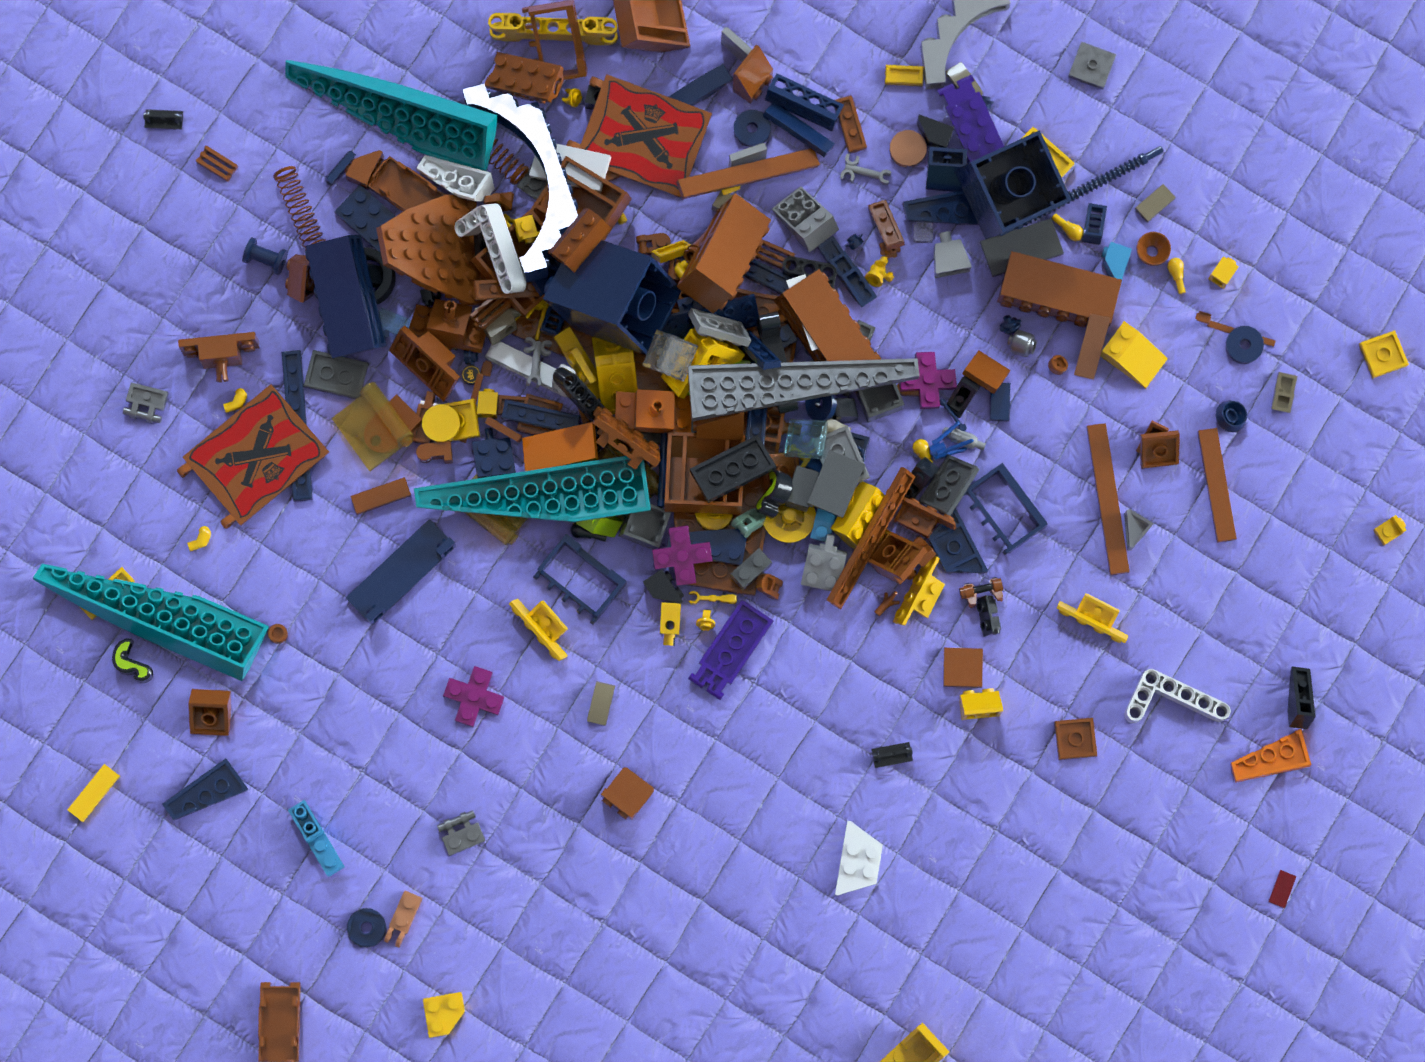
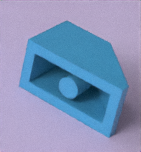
(1115, 259)

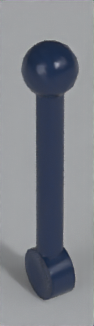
(963, 427)

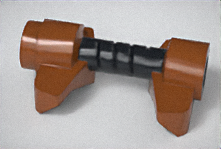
(970, 591)

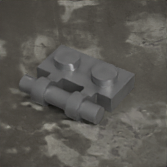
(145, 396)
(464, 838)

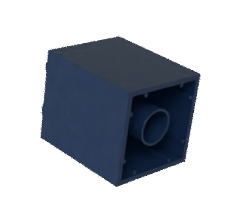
(1012, 185)
(614, 296)

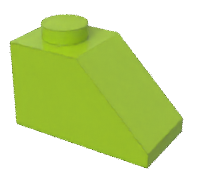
(603, 526)

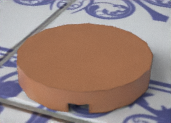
(908, 148)

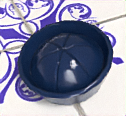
(1226, 412)

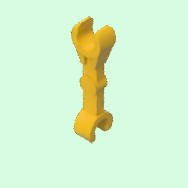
(729, 599)

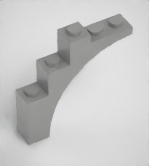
(935, 52)

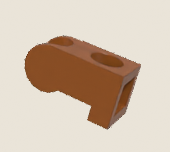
(435, 451)

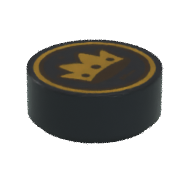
(469, 374)

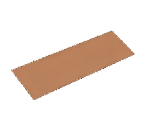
(1092, 346)

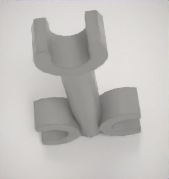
(851, 168)
(538, 349)

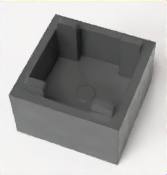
(880, 401)
(645, 527)

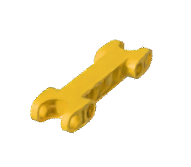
(591, 29)

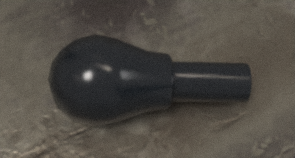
(579, 532)

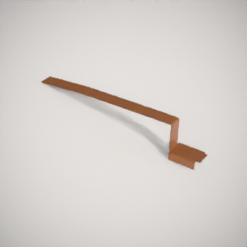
(1205, 318)
(485, 371)

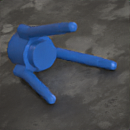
(939, 449)

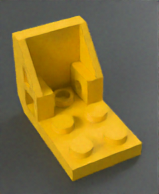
(721, 353)
(614, 371)
(918, 1046)

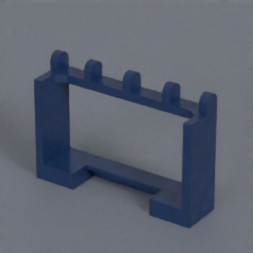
(1009, 480)
(609, 574)

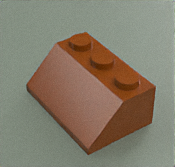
(579, 239)

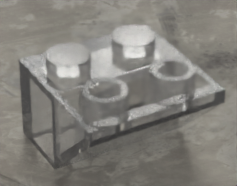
(670, 355)

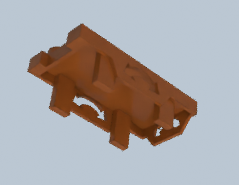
(525, 78)
(402, 185)
(611, 429)
(279, 1022)

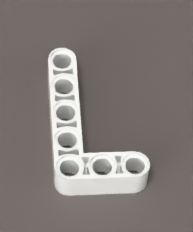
(492, 224)
(522, 363)
(1174, 695)

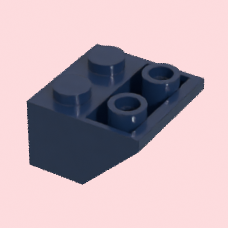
(941, 168)

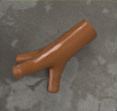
(887, 602)

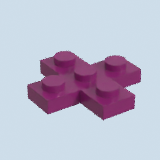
(930, 381)
(682, 555)
(473, 696)

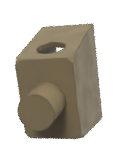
(502, 325)

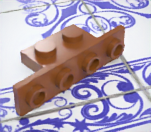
(921, 518)

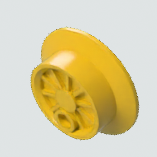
(790, 524)

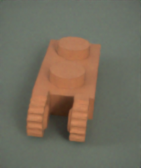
(403, 916)

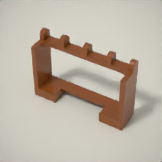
(569, 6)

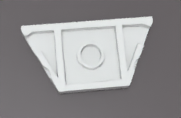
(858, 860)

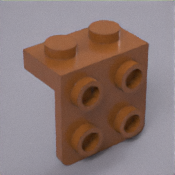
(627, 793)

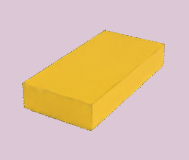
(904, 75)
(670, 251)

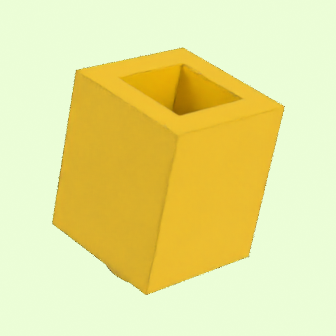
(1223, 272)
(487, 404)

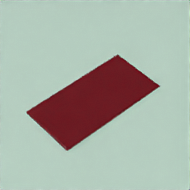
(1282, 889)

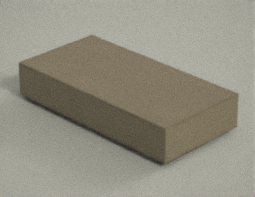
(1155, 203)

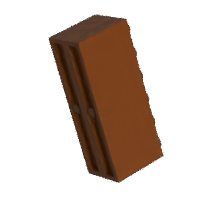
(724, 254)
(1057, 290)
(826, 320)

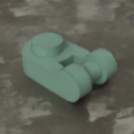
(752, 518)

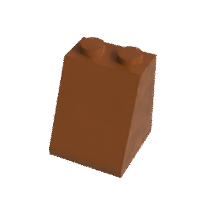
(720, 427)

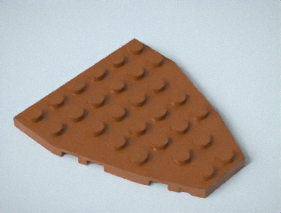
(429, 251)

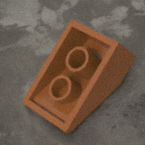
(752, 75)

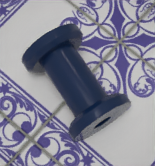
(265, 256)

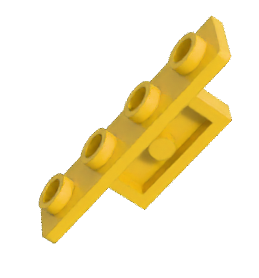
(578, 359)
(921, 595)
(1096, 614)
(544, 625)

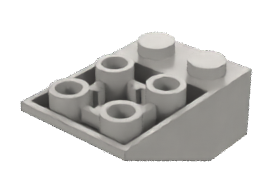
(806, 219)

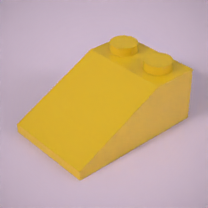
(1133, 355)

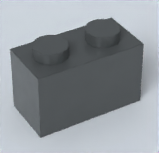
(803, 484)
(750, 569)

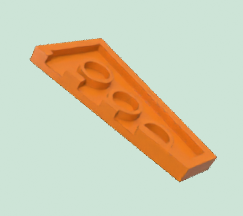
(1279, 757)

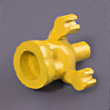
(877, 273)

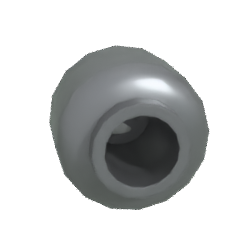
(1022, 343)

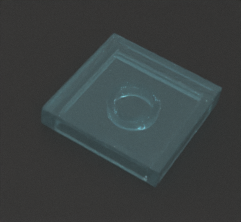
(806, 438)

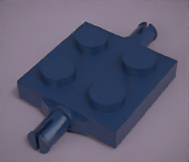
(493, 456)

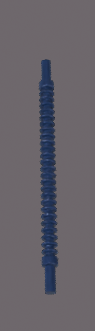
(1141, 159)

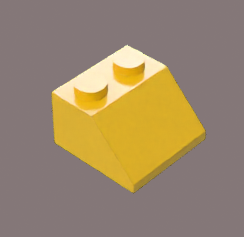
(980, 705)

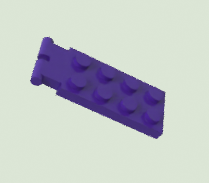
(971, 119)
(731, 648)

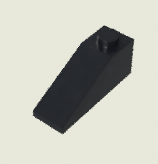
(1300, 700)

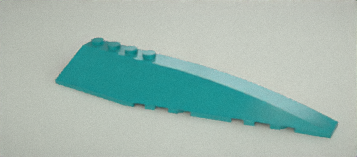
(415, 117)
(552, 493)

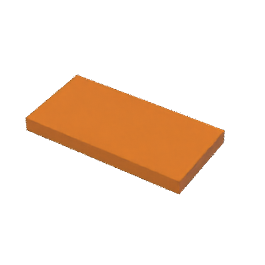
(560, 447)

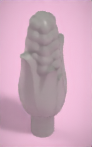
(959, 436)

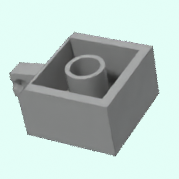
(823, 565)

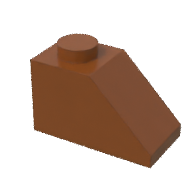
(363, 168)

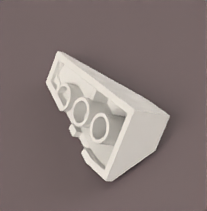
(457, 178)

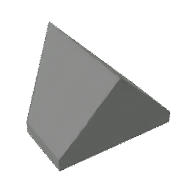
(1135, 527)

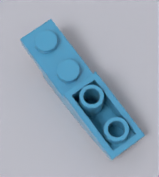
(316, 838)

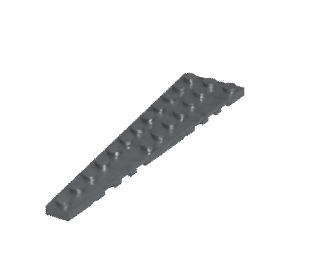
(747, 387)

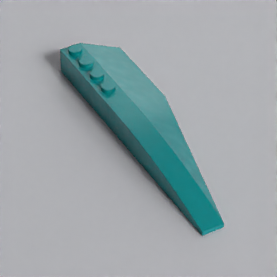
(171, 620)

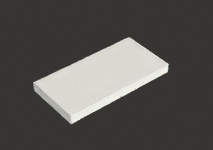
(591, 160)

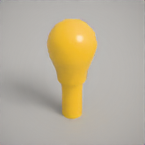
(1072, 230)
(1176, 268)
(921, 449)

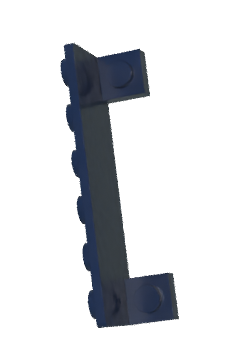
(401, 572)

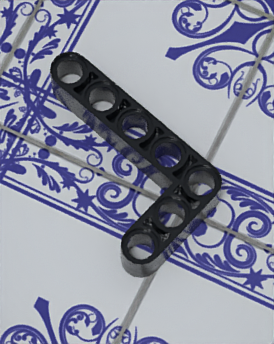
(801, 263)
(769, 334)
(578, 394)

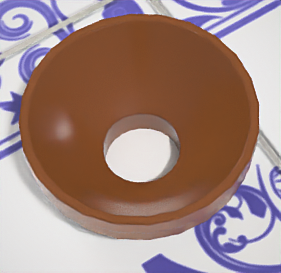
(1156, 240)

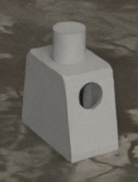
(950, 257)

